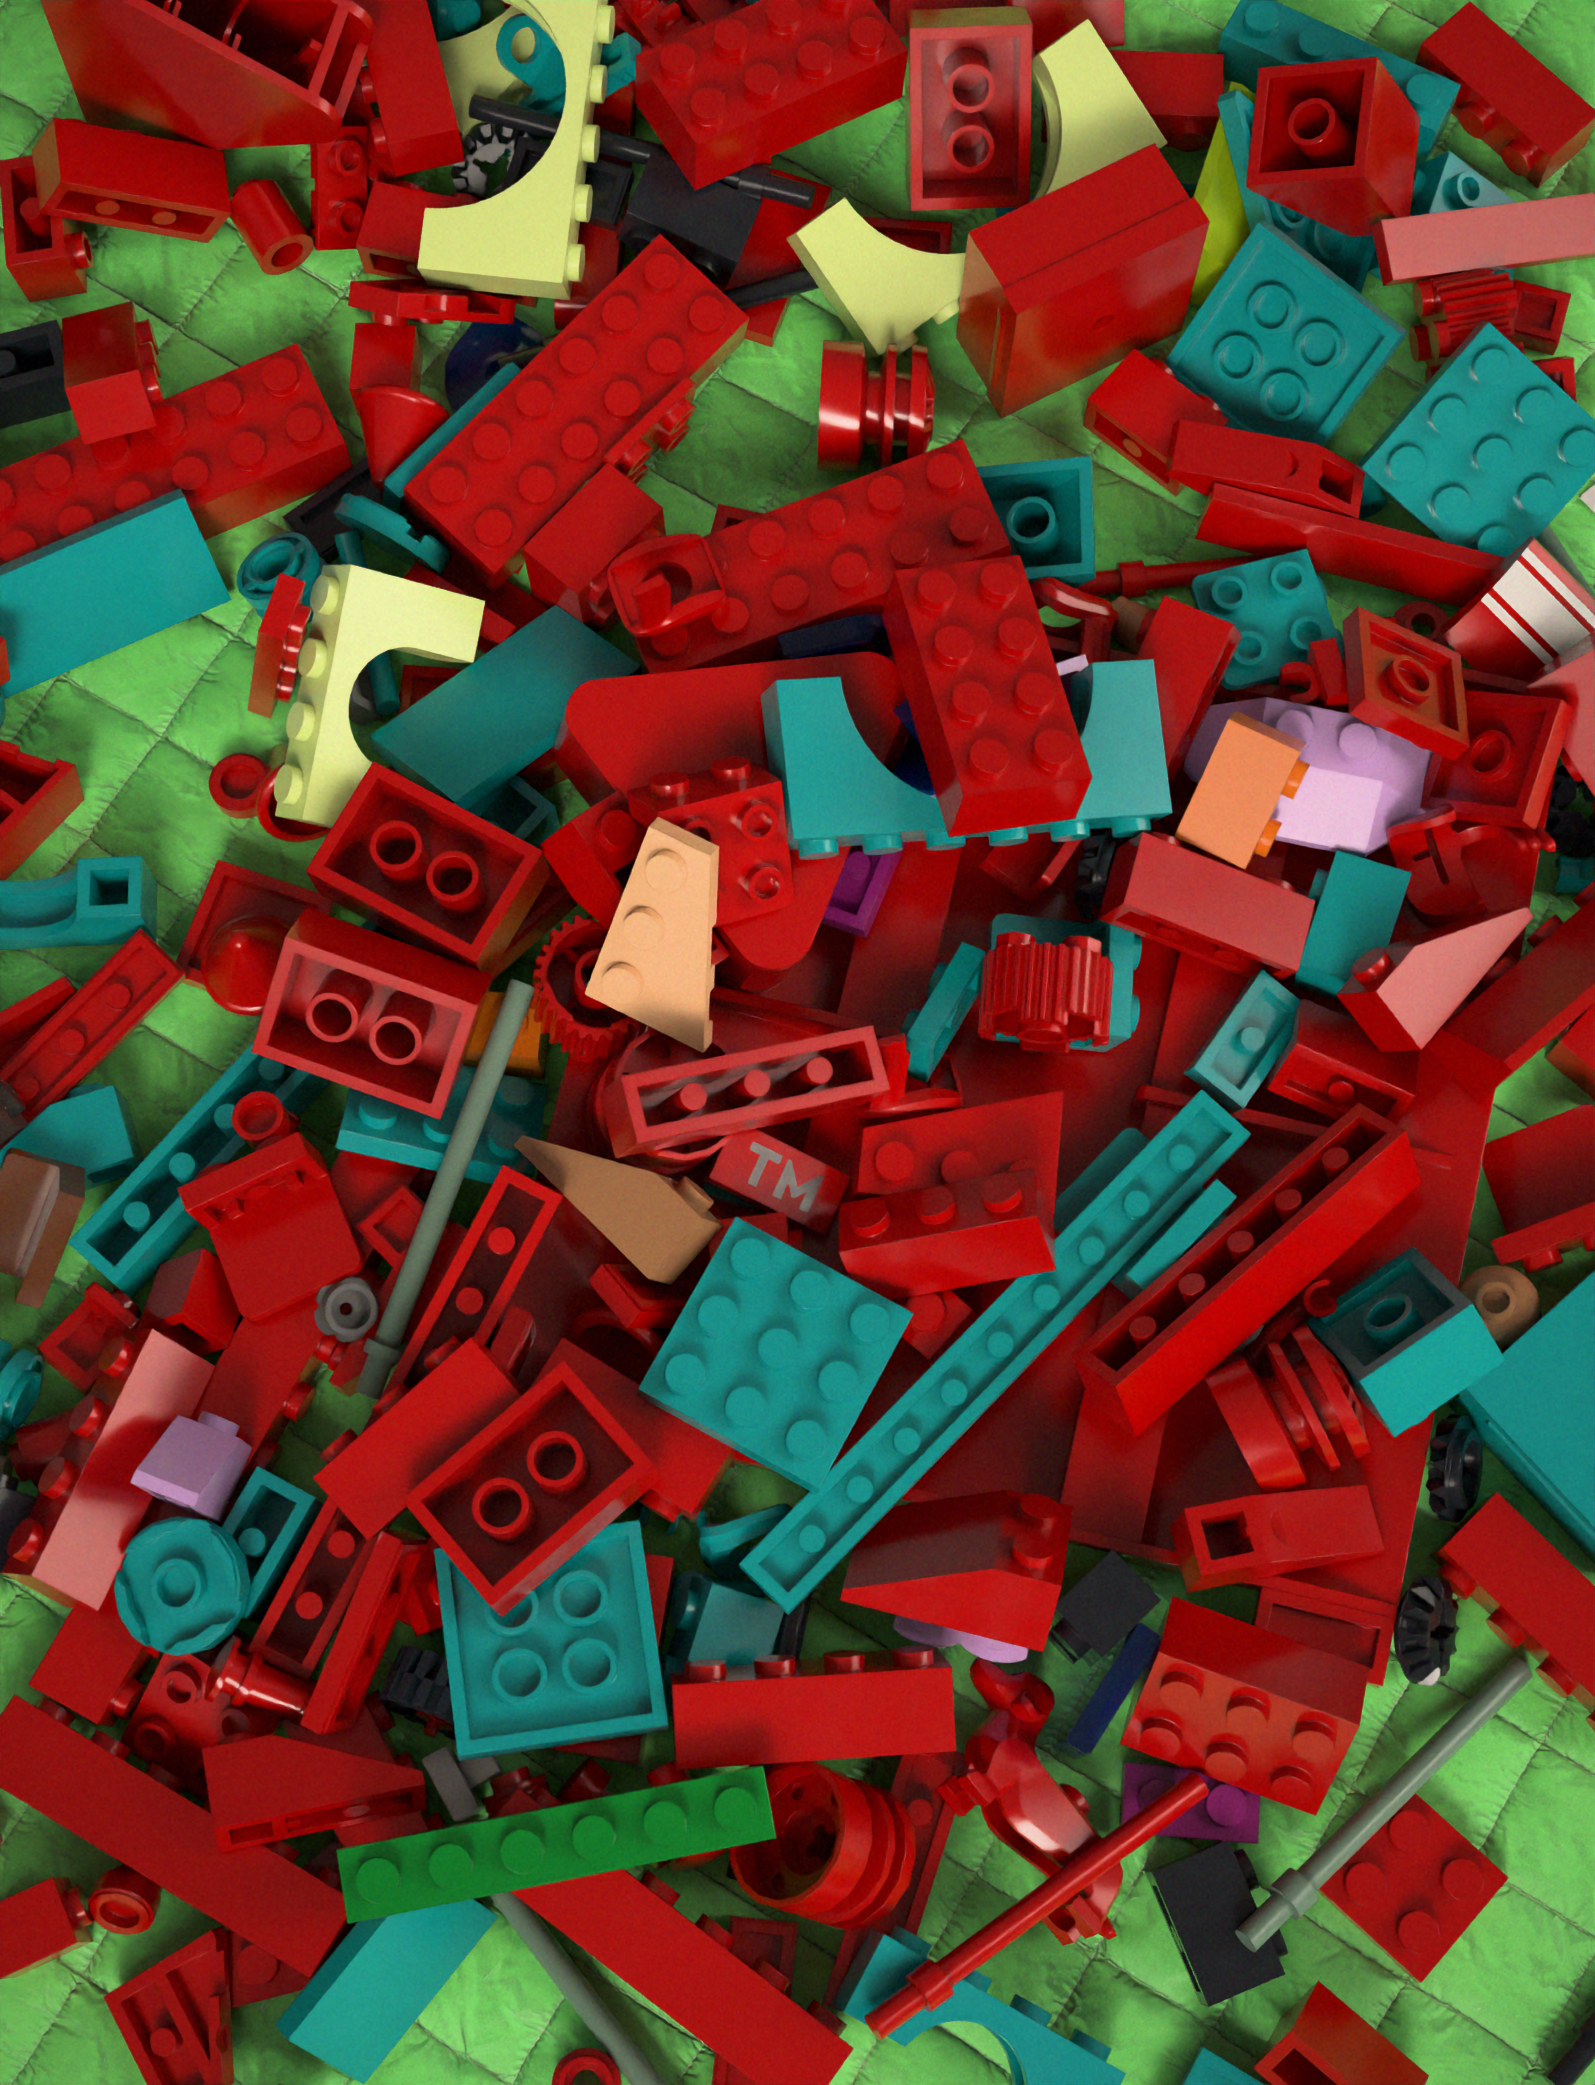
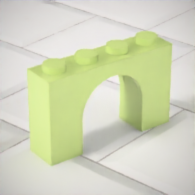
(353, 622)

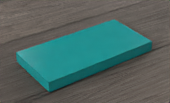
(104, 590)
(498, 709)

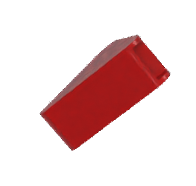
(214, 67)
(682, 721)

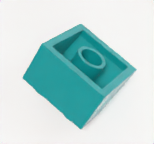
(1047, 515)
(1407, 1341)

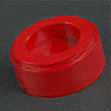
(236, 784)

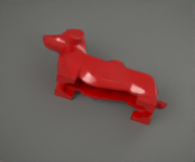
(1023, 1801)

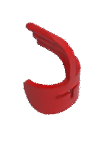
(1456, 895)

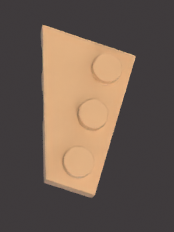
(661, 937)

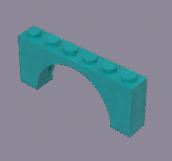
(847, 797)

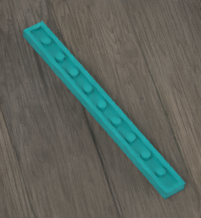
(992, 1353)

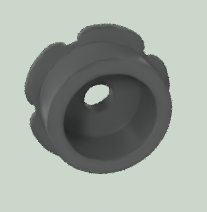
(363, 1309)

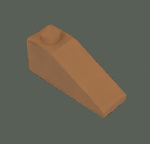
(642, 1213)

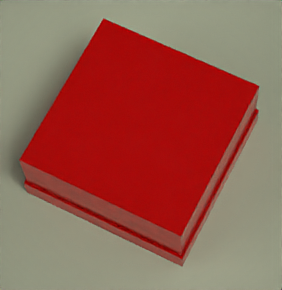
(1079, 279)

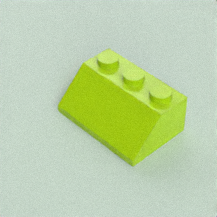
(1223, 205)

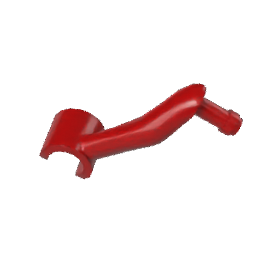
(1288, 1318)

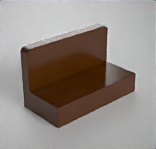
(36, 1219)

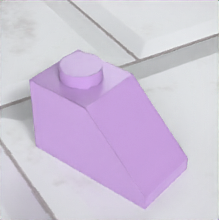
(195, 1465)

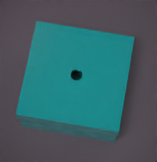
(1541, 1413)

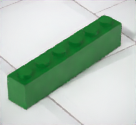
(555, 1843)

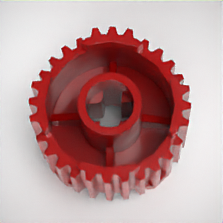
(1453, 308)
(1046, 992)
(559, 999)

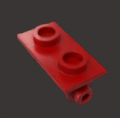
(339, 189)

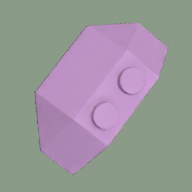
(1355, 779)

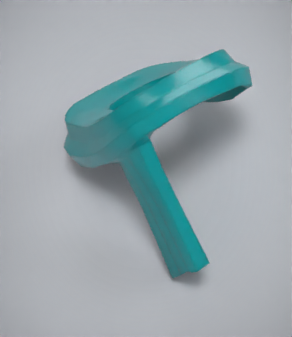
(721, 1538)

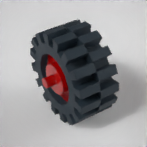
(420, 1690)

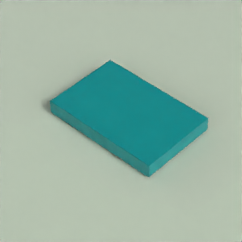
(381, 1983)

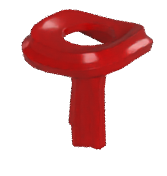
(647, 604)
(1095, 617)
(896, 1105)

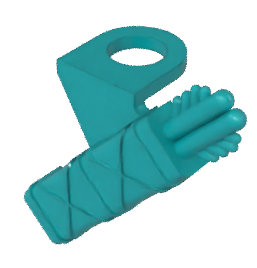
(546, 71)

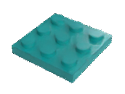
(1284, 342)
(1485, 448)
(775, 1355)
(564, 1661)

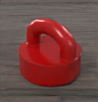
(124, 1901)

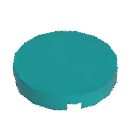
(391, 533)
(182, 1585)

